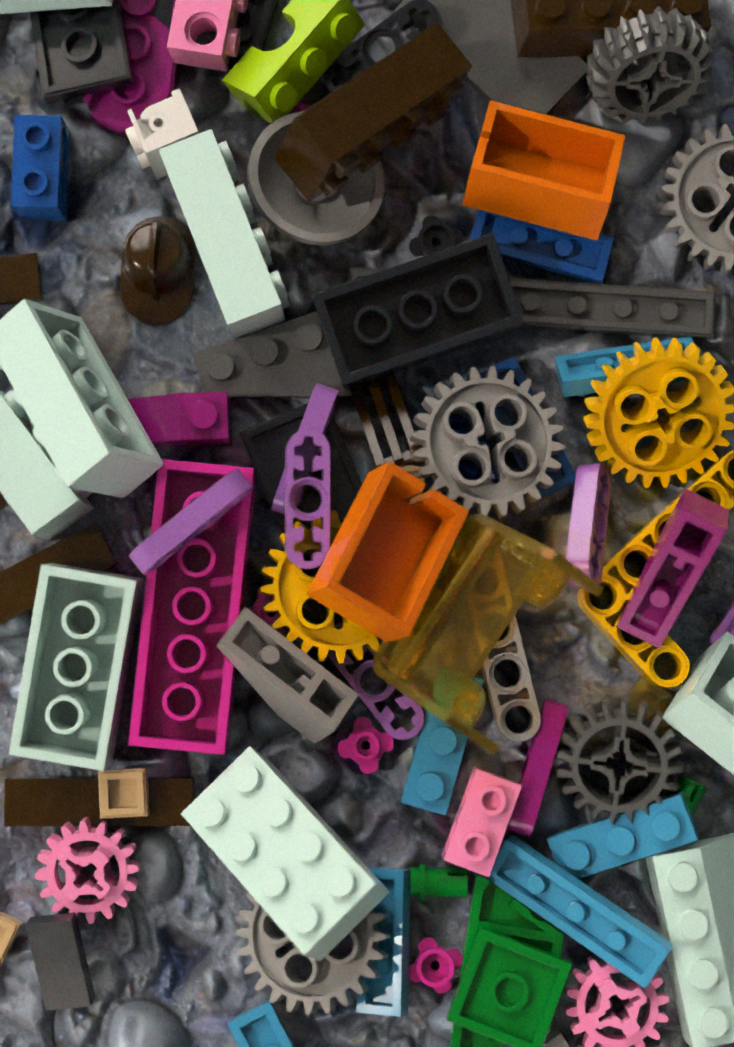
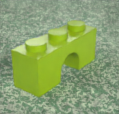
(276, 80)

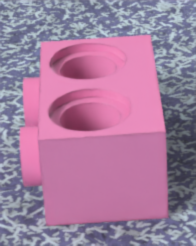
(199, 16)
(481, 821)

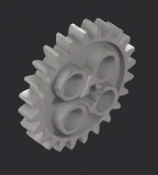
(701, 176)
(528, 437)
(329, 978)

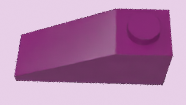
(186, 419)
(674, 567)

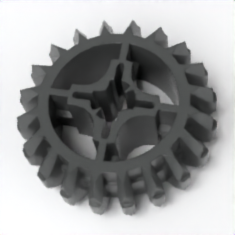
(649, 65)
(615, 800)

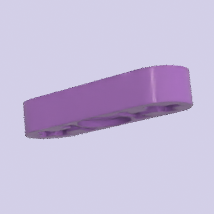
(317, 418)
(296, 463)
(589, 520)
(191, 521)
(386, 715)

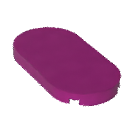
(152, 70)

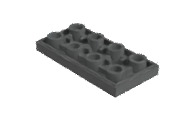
(487, 39)

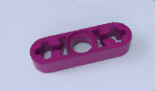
(538, 767)

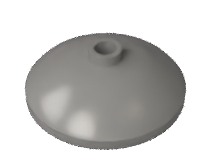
(288, 211)

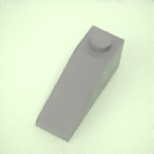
(287, 677)

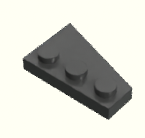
(272, 363)

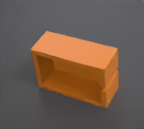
(544, 170)
(388, 553)

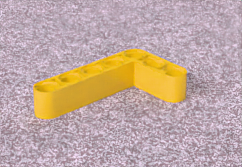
(614, 576)

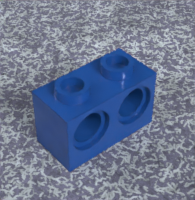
(40, 168)

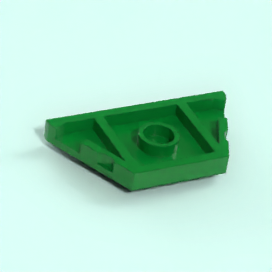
(505, 915)

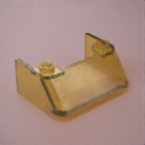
(466, 614)

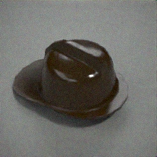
(157, 270)

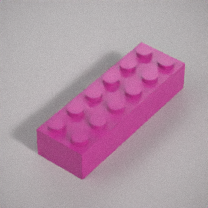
(189, 604)

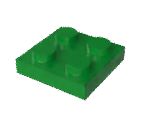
(508, 990)

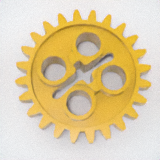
(649, 375)
(290, 592)

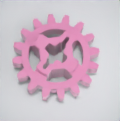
(75, 857)
(599, 1014)

